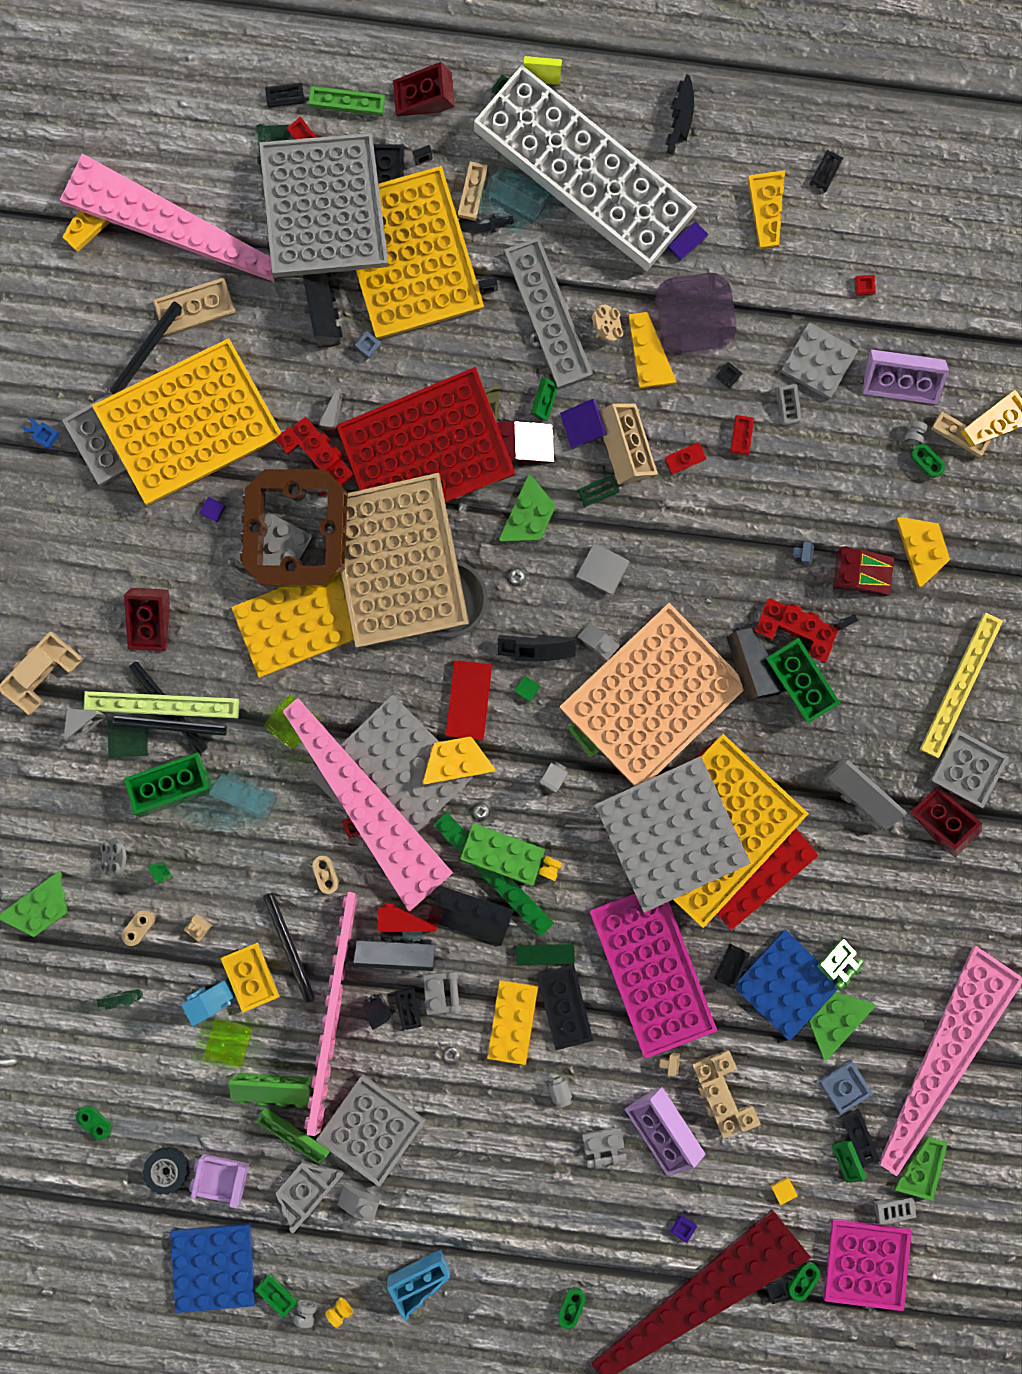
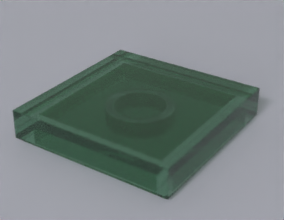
(127, 741)

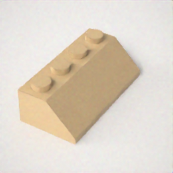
(627, 443)

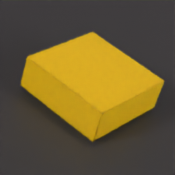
(784, 1190)

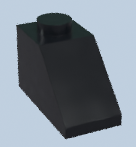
(377, 1011)

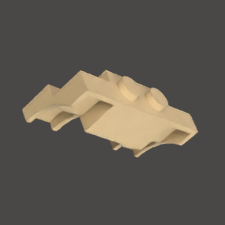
(35, 668)
(715, 1090)

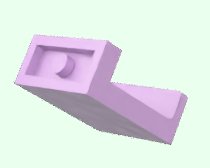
(219, 1179)

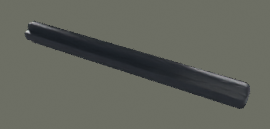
(146, 348)
(153, 689)
(170, 725)
(289, 948)

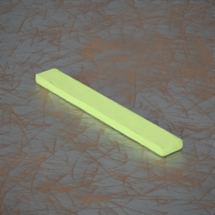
(161, 704)

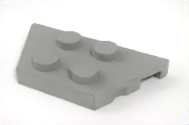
(305, 1191)

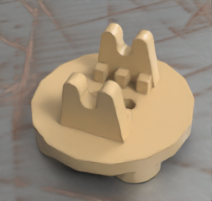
(607, 323)

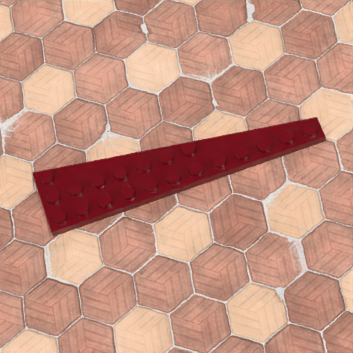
(738, 1271)

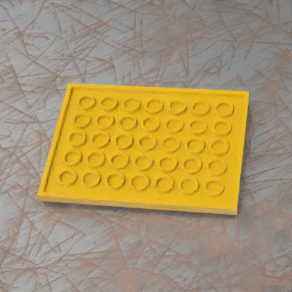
(427, 258)
(187, 421)
(760, 815)

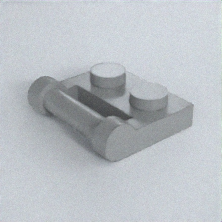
(436, 994)

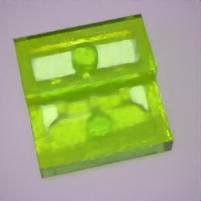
(281, 727)

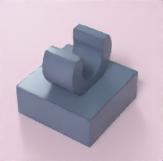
(805, 553)

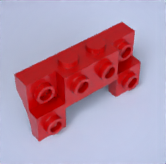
(317, 448)
(799, 624)

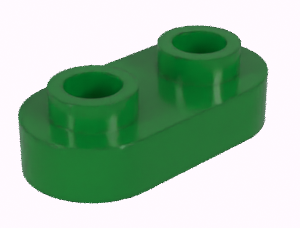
(929, 459)
(95, 1120)
(806, 1281)
(572, 1307)

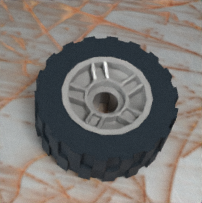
(154, 1170)

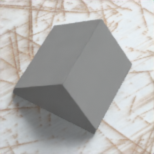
(81, 722)

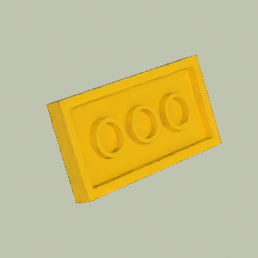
(512, 1022)

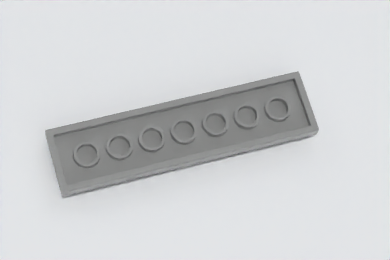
(548, 313)

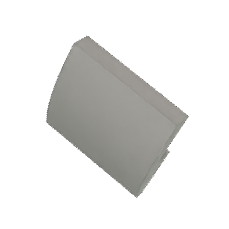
(603, 569)

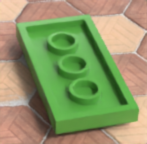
(502, 854)

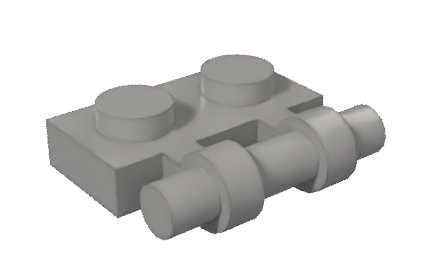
(603, 1141)

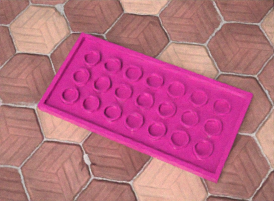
(653, 974)

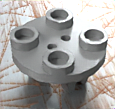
(113, 858)

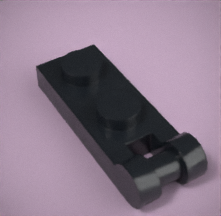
(860, 1137)

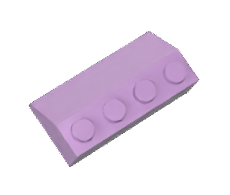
(904, 376)
(665, 1132)

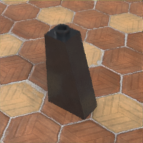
(753, 669)

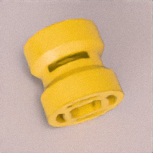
(550, 868)
(339, 1312)

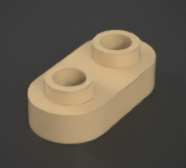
(323, 875)
(138, 928)

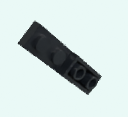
(682, 113)
(537, 649)

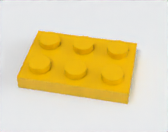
(250, 977)

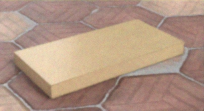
(199, 305)

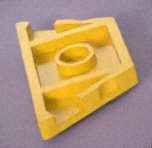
(923, 547)
(455, 760)

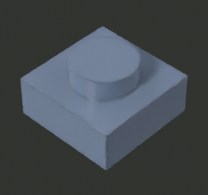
(368, 344)

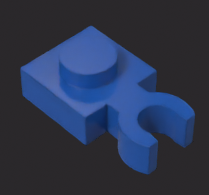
(43, 434)

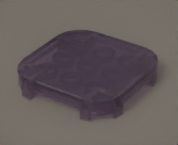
(695, 313)

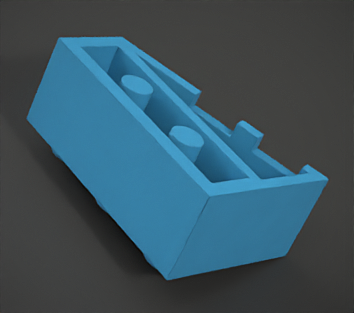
(208, 1002)
(417, 1282)

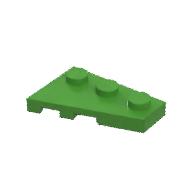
(923, 1170)

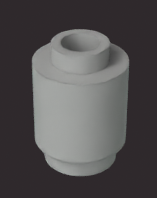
(560, 1092)

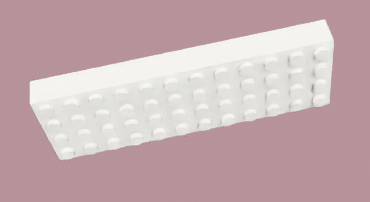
(584, 168)

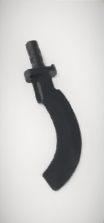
(484, 225)

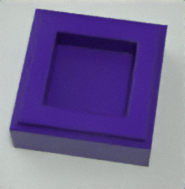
(212, 509)
(683, 1228)

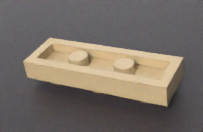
(472, 191)
(950, 429)

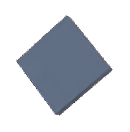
(845, 1087)

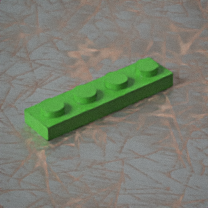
(347, 101)
(292, 1136)

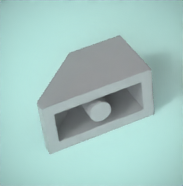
(598, 642)
(553, 777)
(359, 1203)

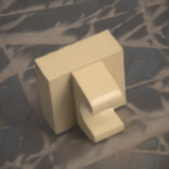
(197, 927)
(671, 1063)

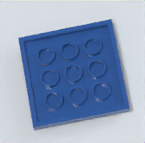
(786, 985)
(212, 1267)

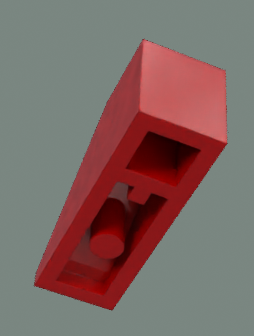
(397, 919)

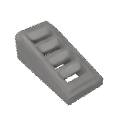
(781, 403)
(331, 415)
(888, 1203)

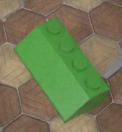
(270, 1089)

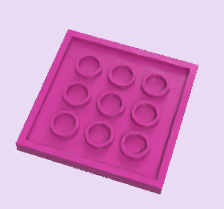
(867, 1264)

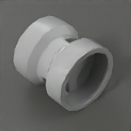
(915, 432)
(304, 1317)

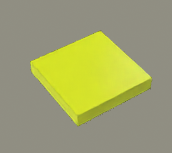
(545, 69)

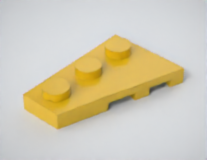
(83, 229)

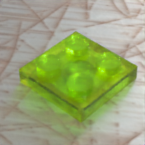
(228, 1042)

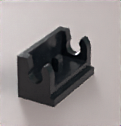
(732, 966)

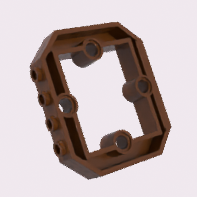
(254, 513)

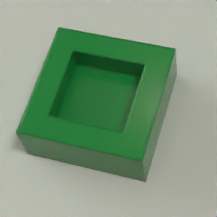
(527, 688)

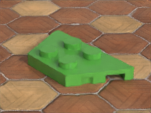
(529, 514)
(38, 908)
(837, 1021)

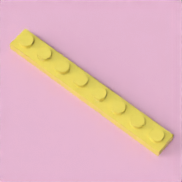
(961, 685)

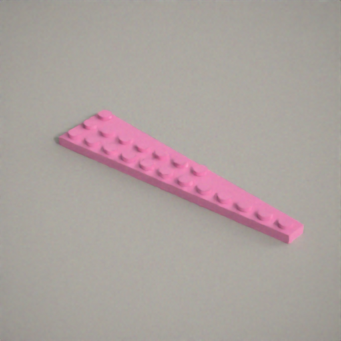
(125, 203)
(396, 845)
(970, 1015)
(314, 1122)

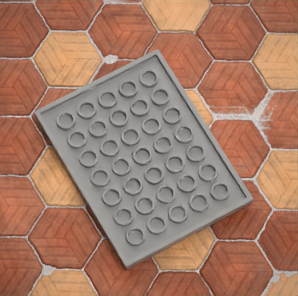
(323, 205)

